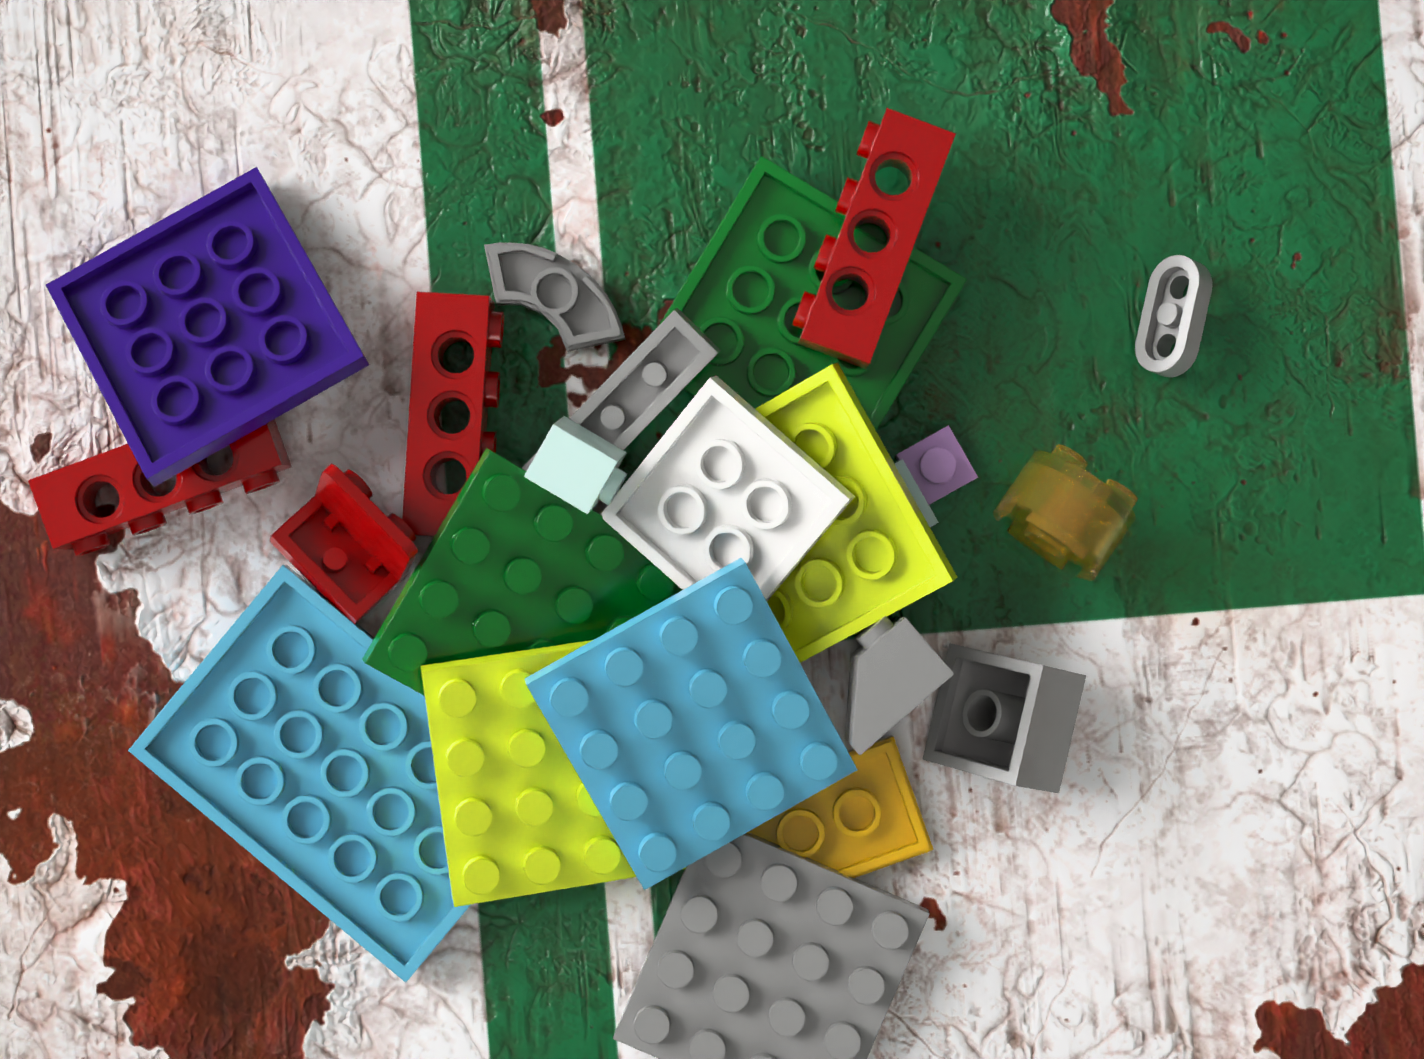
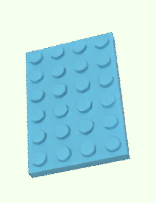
(315, 769)

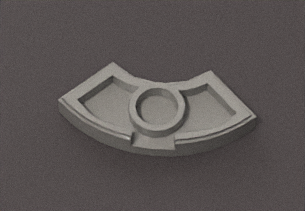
(557, 290)

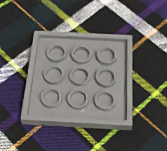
(770, 960)

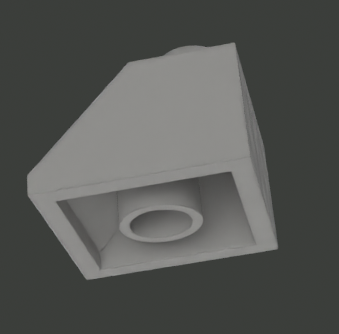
(888, 679)
(1004, 719)

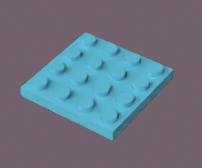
(691, 723)

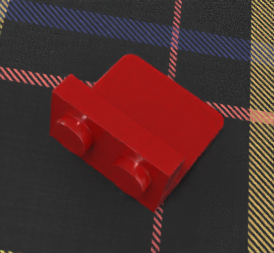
(347, 544)

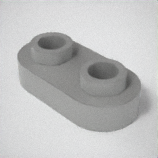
(1173, 318)

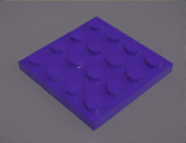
(206, 326)

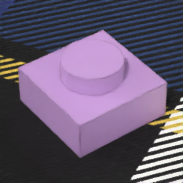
(938, 465)

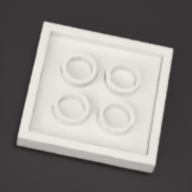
(726, 491)

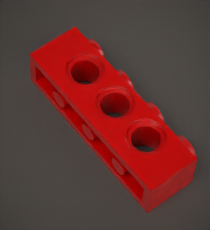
(920, 154)
(438, 324)
(69, 493)

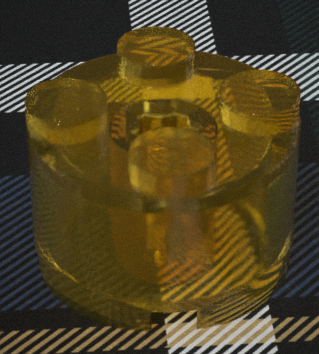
(1067, 511)

